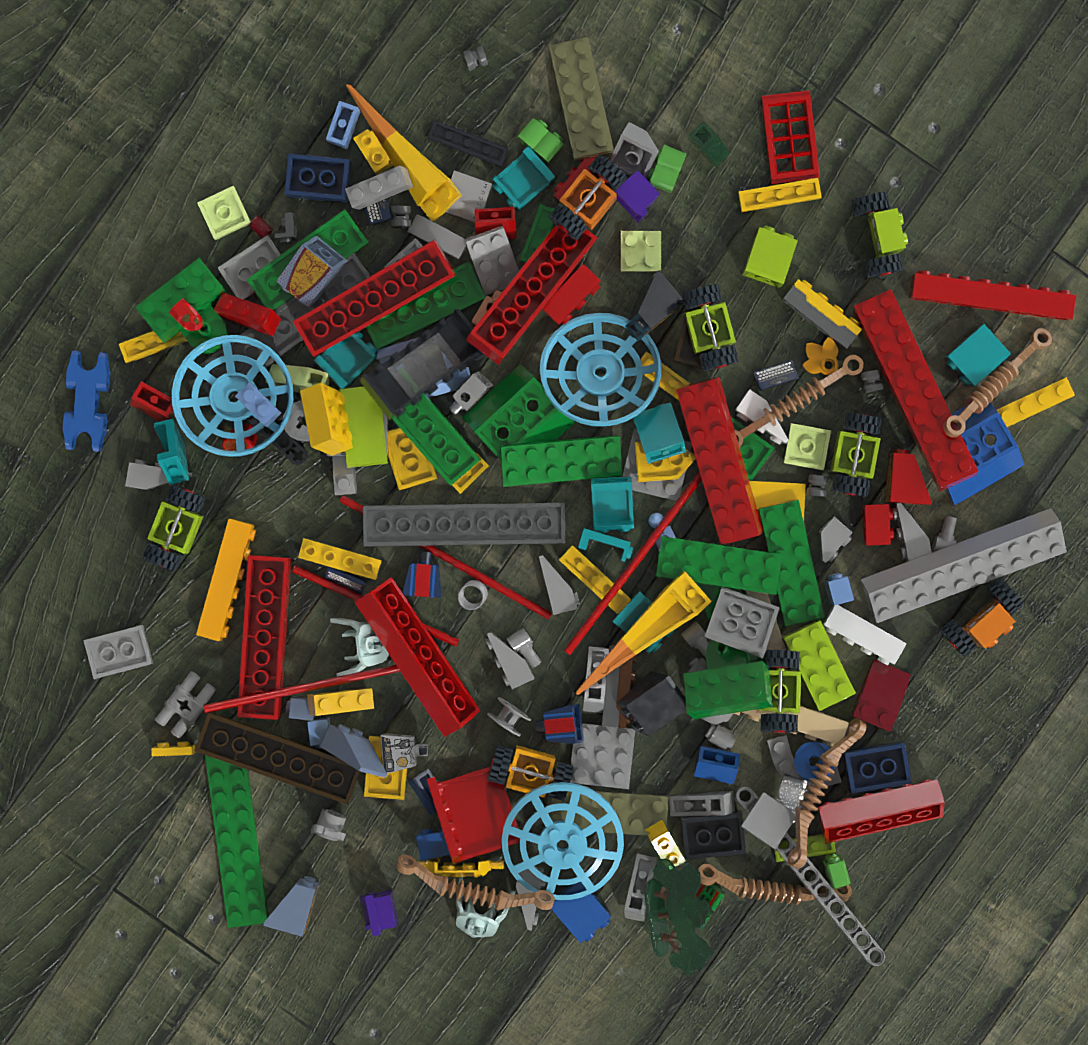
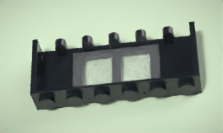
(422, 365)

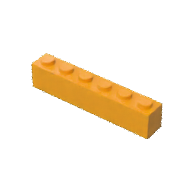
(225, 580)

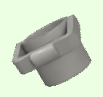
(330, 825)

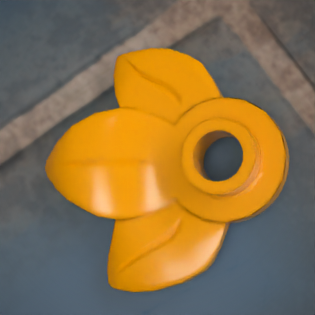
(819, 355)

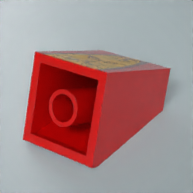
(905, 480)

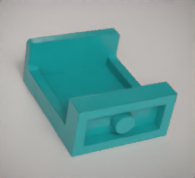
(523, 179)
(977, 356)
(347, 359)
(659, 433)
(174, 461)
(612, 504)
(589, 534)
(631, 614)

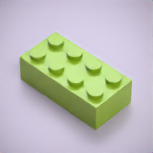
(819, 665)

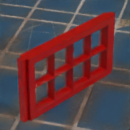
(787, 99)

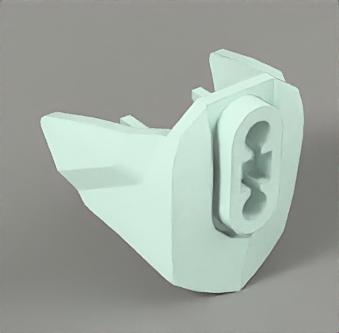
(369, 647)
(478, 924)

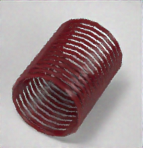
(260, 227)

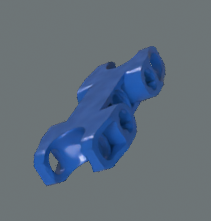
(85, 414)

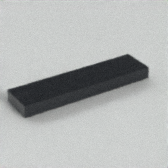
(467, 143)

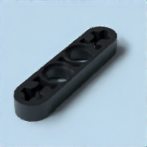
(291, 456)

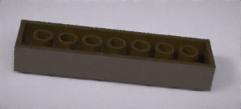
(276, 757)

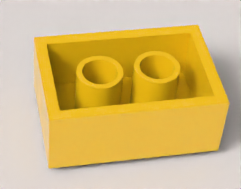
(326, 419)

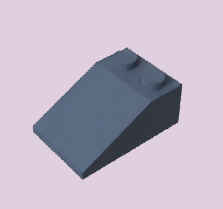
(353, 749)

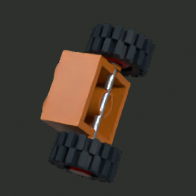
(588, 197)
(988, 623)

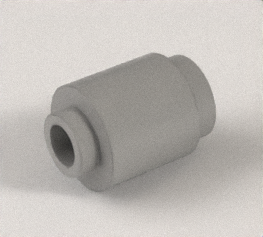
(720, 736)

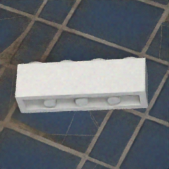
(864, 634)

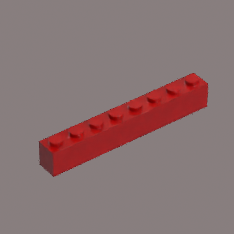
(994, 297)

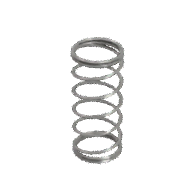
(462, 600)

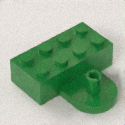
(201, 291)
(727, 684)

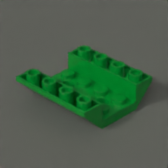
(508, 408)

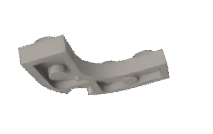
(783, 760)

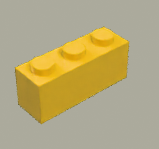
(340, 701)

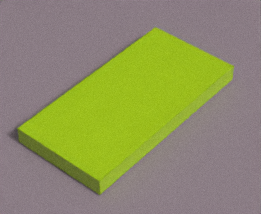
(366, 428)

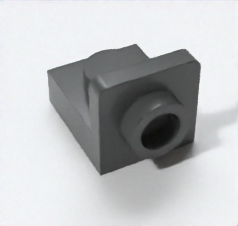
(289, 226)

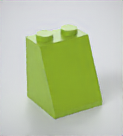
(770, 256)

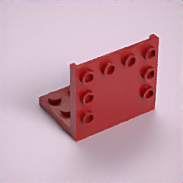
(472, 814)

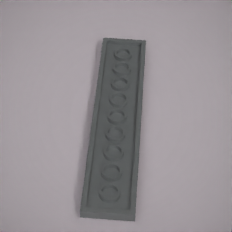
(286, 334)
(464, 524)

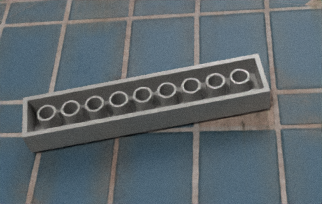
(964, 565)

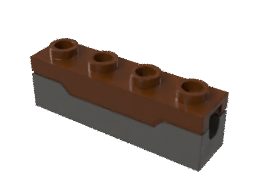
(616, 688)

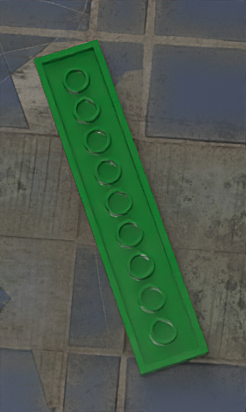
(237, 843)

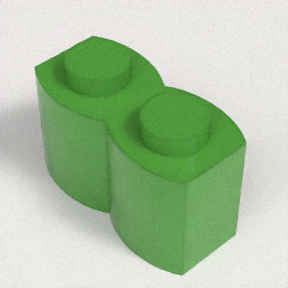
(540, 140)
(667, 168)
(836, 870)

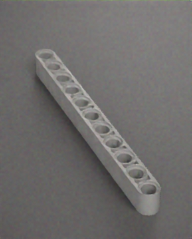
(831, 896)

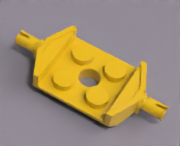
(466, 869)

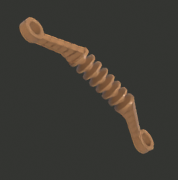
(995, 383)
(811, 391)
(831, 757)
(780, 892)
(501, 901)

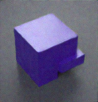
(636, 196)
(379, 911)

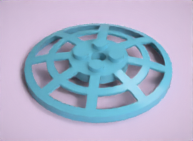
(595, 360)
(221, 390)
(563, 830)

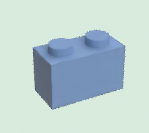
(343, 125)
(258, 404)
(838, 589)

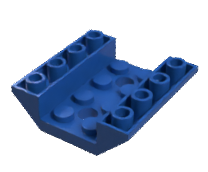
(991, 461)

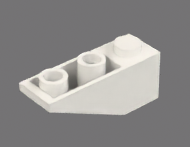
(752, 408)

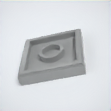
(768, 820)

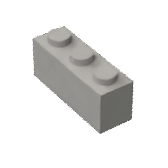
(379, 187)

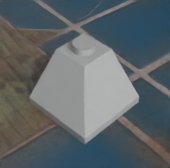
(634, 151)

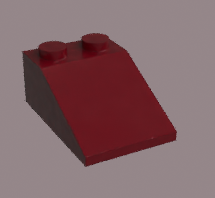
(881, 695)

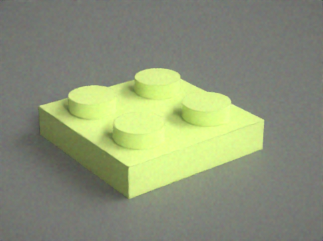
(224, 213)
(640, 251)
(807, 446)

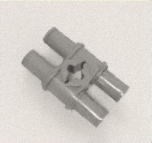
(174, 704)

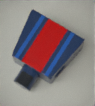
(423, 578)
(562, 725)

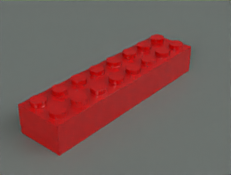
(529, 293)
(374, 297)
(719, 460)
(264, 633)
(417, 657)

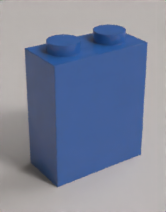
(582, 914)

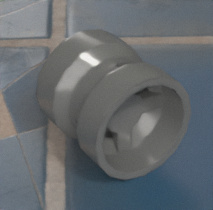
(475, 58)
(400, 216)
(871, 381)
(817, 480)

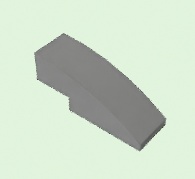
(447, 240)

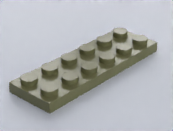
(581, 98)
(633, 810)

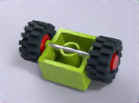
(885, 232)
(710, 327)
(855, 454)
(174, 527)
(784, 691)

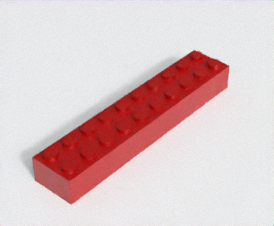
(914, 390)

